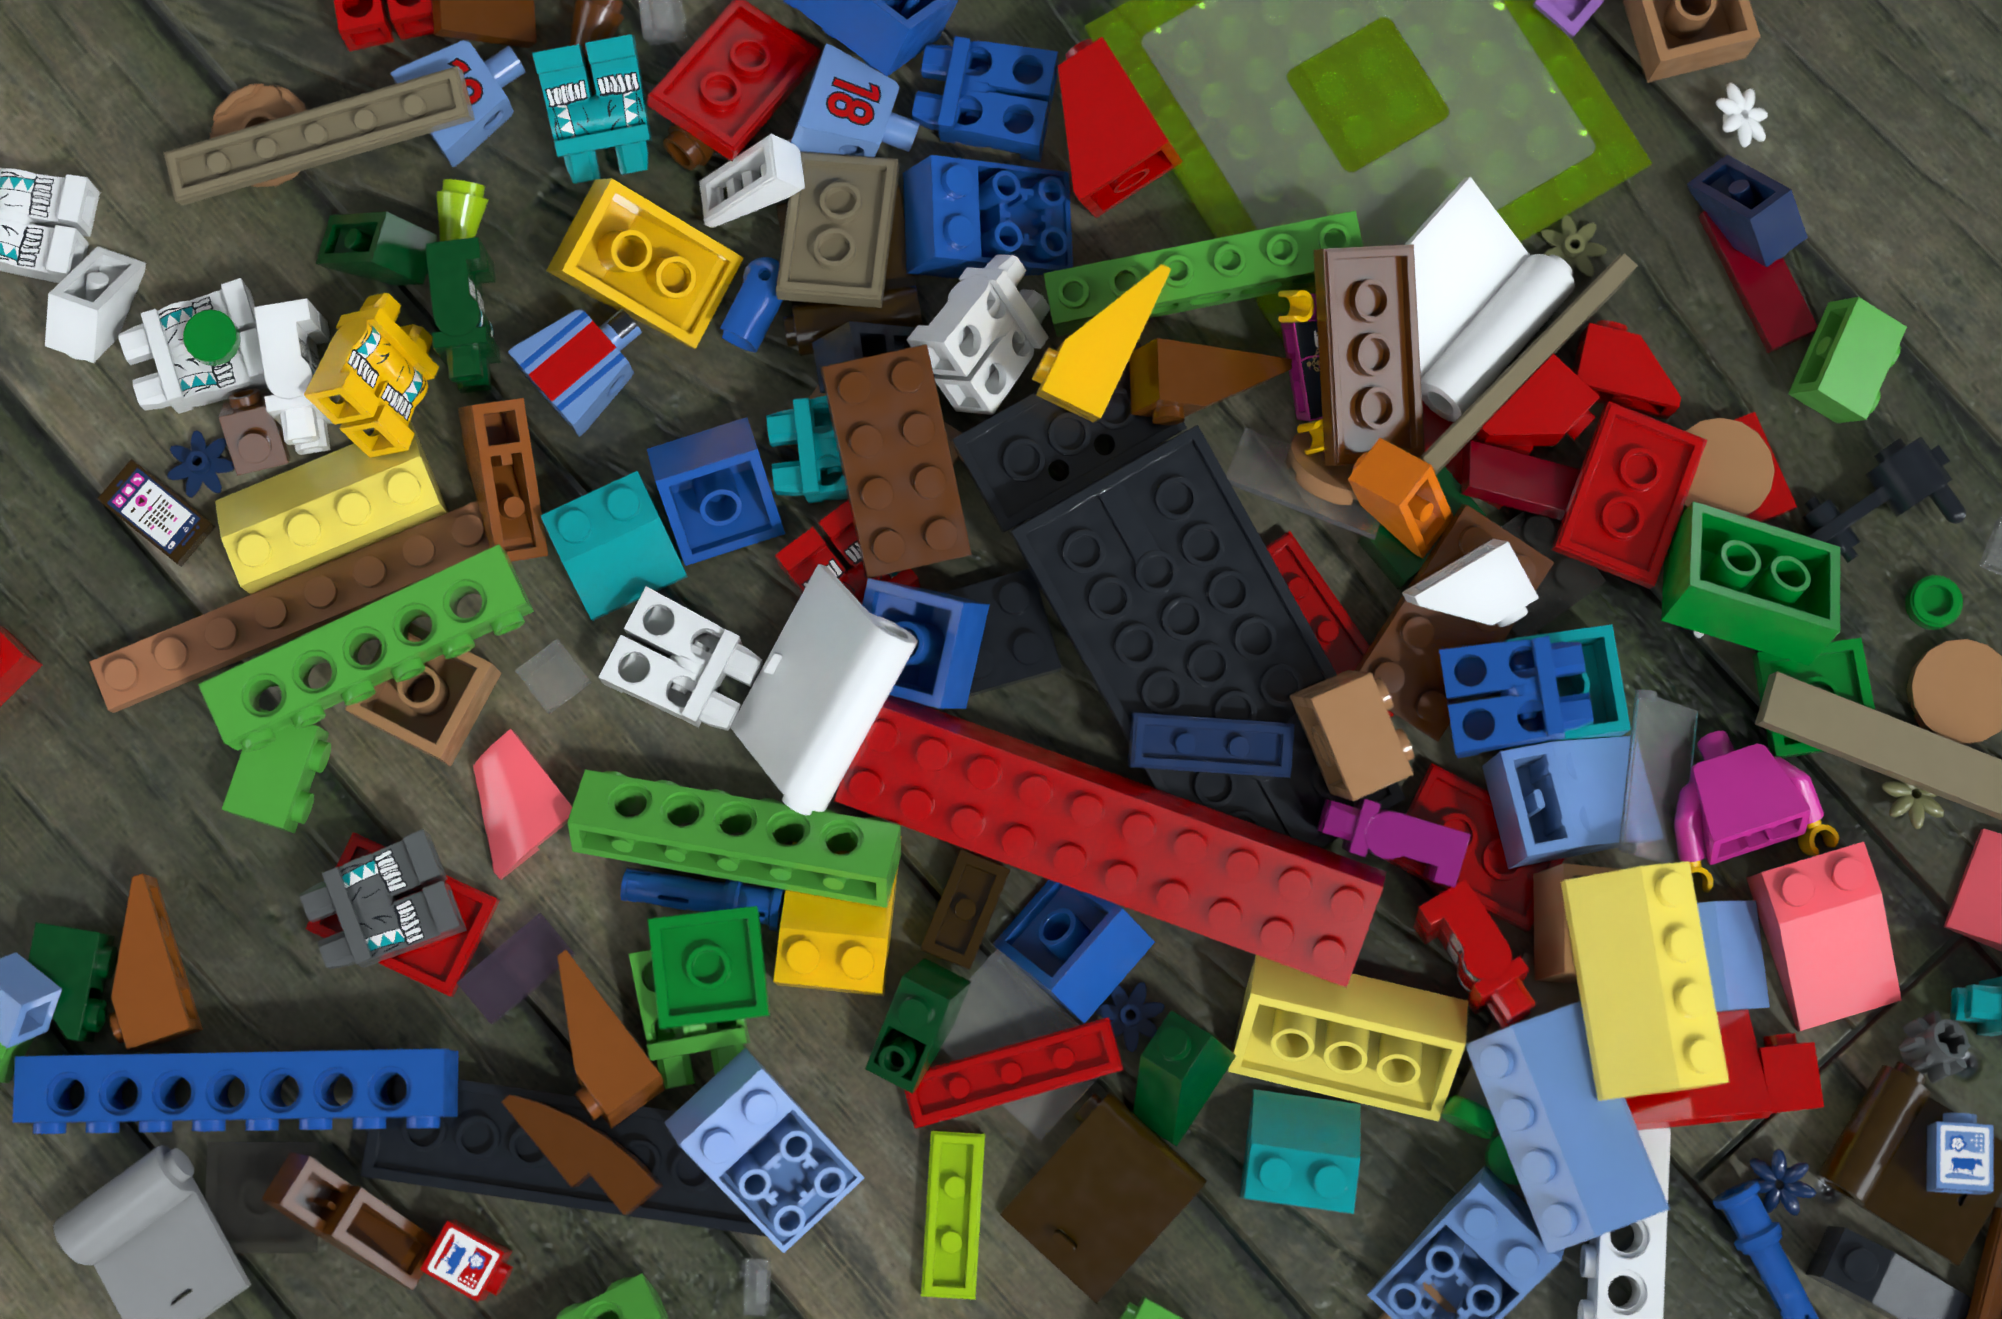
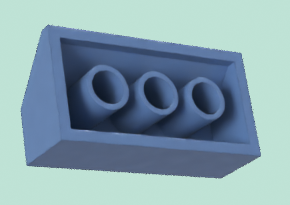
(1570, 1152)

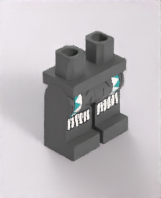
(367, 904)

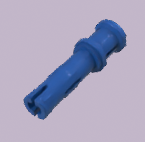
(702, 895)
(1760, 1240)

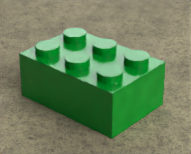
(1752, 584)

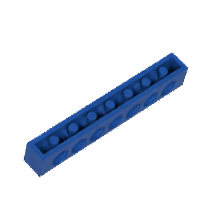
(45, 1085)

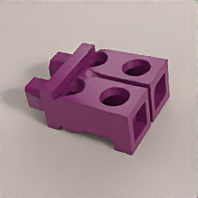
(1396, 835)

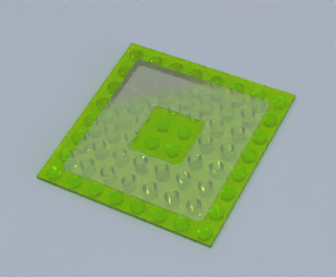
(1371, 111)

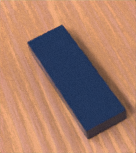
(1211, 745)

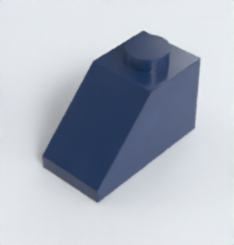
(1750, 209)

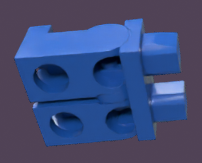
(991, 95)
(1529, 700)

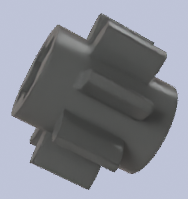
(1934, 1046)

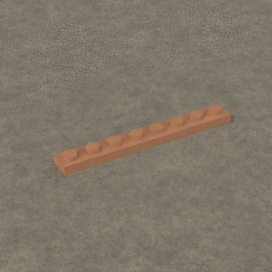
(287, 609)

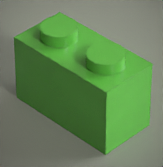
(1848, 360)
(276, 780)

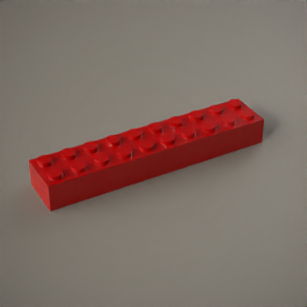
(1114, 838)

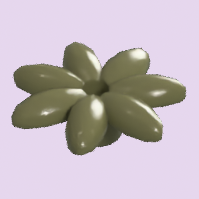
(1584, 249)
(1914, 800)

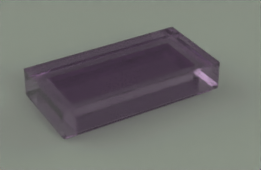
(515, 969)

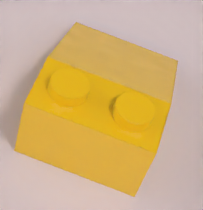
(645, 262)
(1094, 357)
(833, 943)

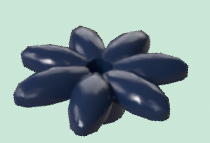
(206, 470)
(1142, 1013)
(1782, 1182)

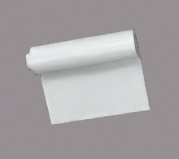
(1477, 298)
(820, 691)

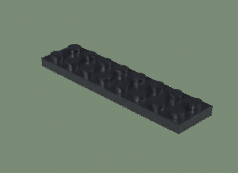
(494, 1156)

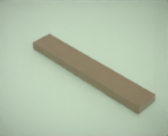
(319, 136)
(1529, 362)
(1882, 743)

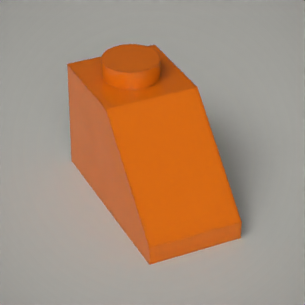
(1401, 495)

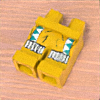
(378, 374)

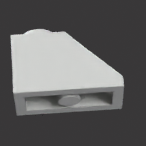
(92, 304)
(1479, 586)

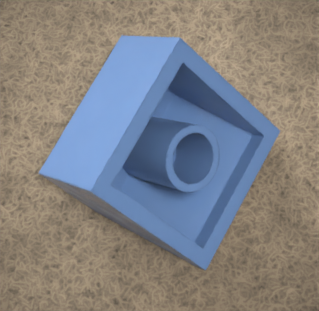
(1734, 954)

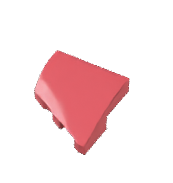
(517, 802)

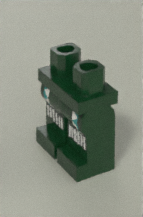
(466, 334)

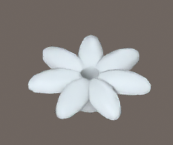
(1741, 116)

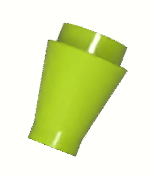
(460, 209)

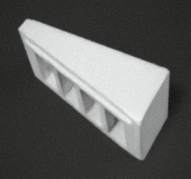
(780, 179)

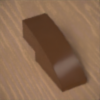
(582, 1149)
(349, 1219)

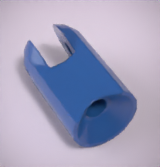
(753, 306)

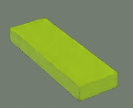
(953, 1215)

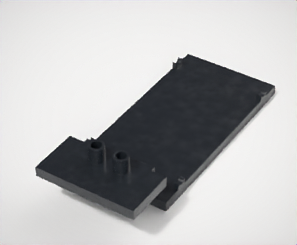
(1160, 588)

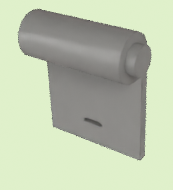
(154, 1241)

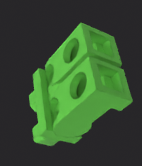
(675, 1045)

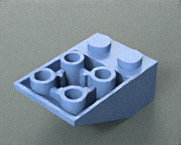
(1558, 798)
(763, 1150)
(1477, 1254)

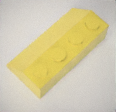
(325, 512)
(1644, 981)
(1351, 1043)

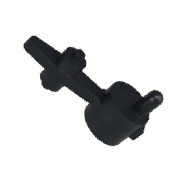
(1901, 482)

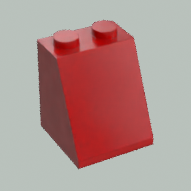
(1109, 129)

